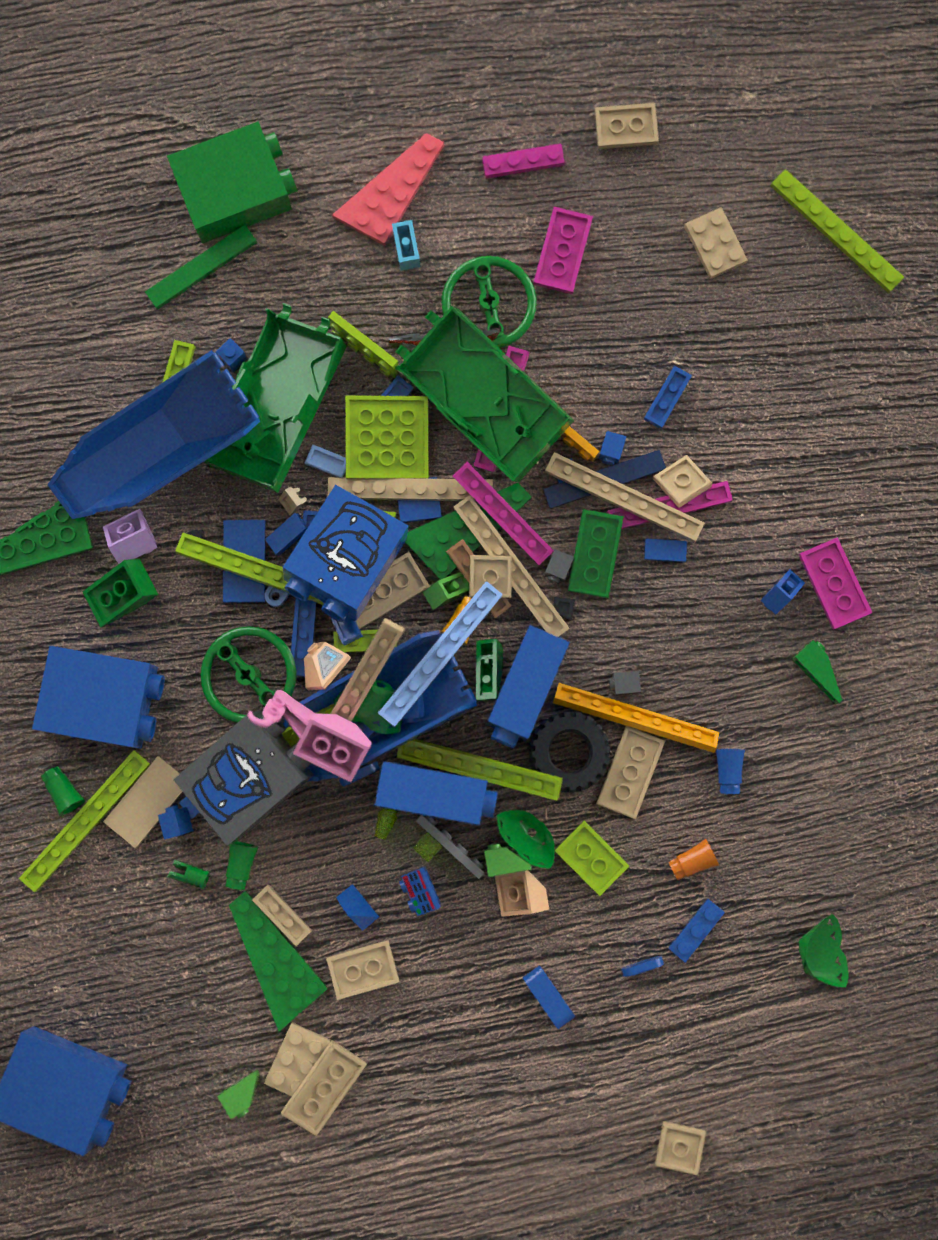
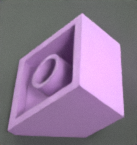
(129, 537)

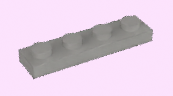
(458, 851)

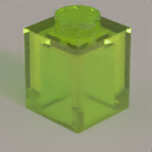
(427, 847)

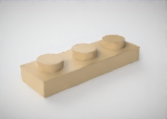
(282, 915)

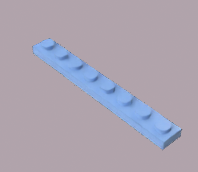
(440, 654)

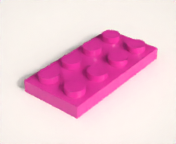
(563, 250)
(835, 583)

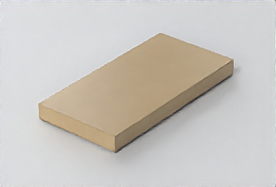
(398, 586)
(630, 772)
(148, 797)
(323, 1088)

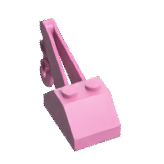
(324, 738)

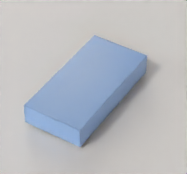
(326, 461)

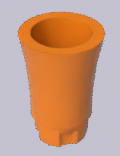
(693, 860)

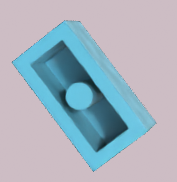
(406, 245)

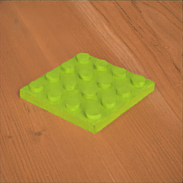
(386, 437)

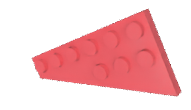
(390, 192)

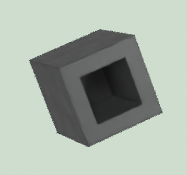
(558, 566)
(625, 683)

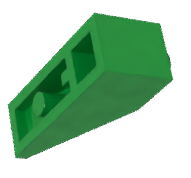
(817, 667)
(488, 669)

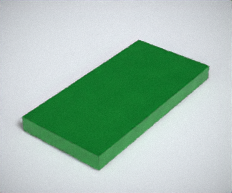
(595, 553)

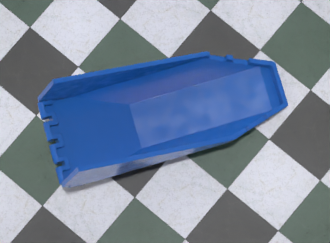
(154, 440)
(442, 698)

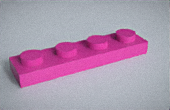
(523, 161)

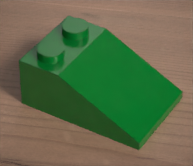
(120, 591)

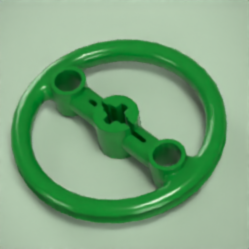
(483, 264)
(255, 682)

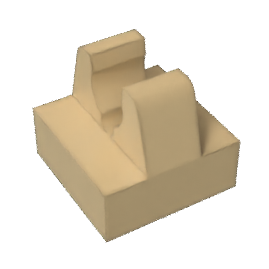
(291, 500)

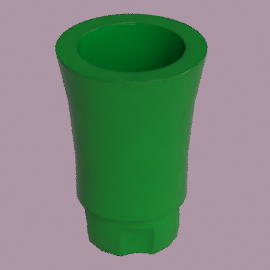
(62, 791)
(240, 864)

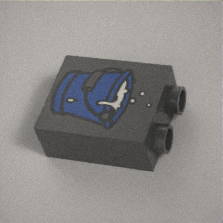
(244, 777)

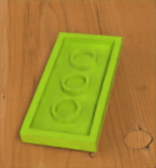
(358, 341)

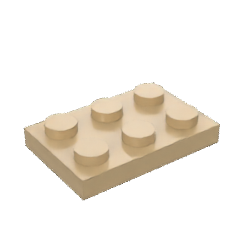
(626, 126)
(715, 243)
(362, 969)
(295, 1058)

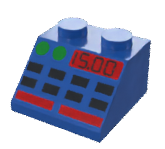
(420, 890)

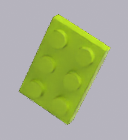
(591, 858)

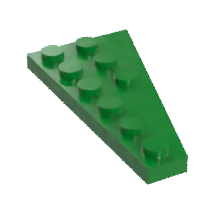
(437, 536)
(44, 539)
(280, 969)

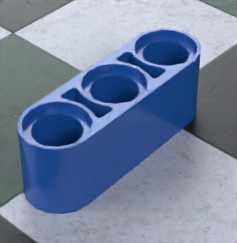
(548, 997)

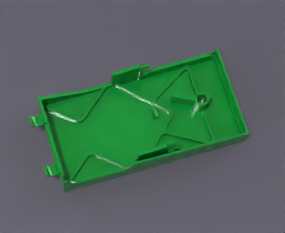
(285, 387)
(484, 393)

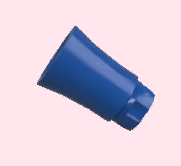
(730, 770)

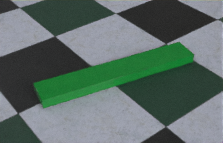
(201, 267)

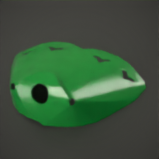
(371, 705)
(523, 842)
(821, 951)

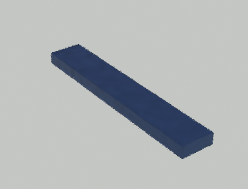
(621, 472)

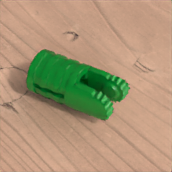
(192, 876)

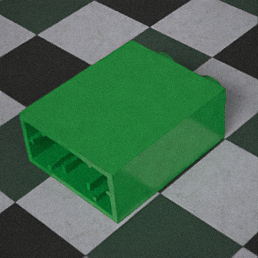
(232, 181)

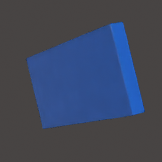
(247, 538)

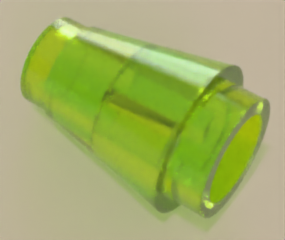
(385, 821)

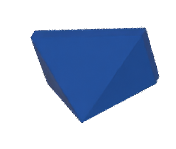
(357, 907)

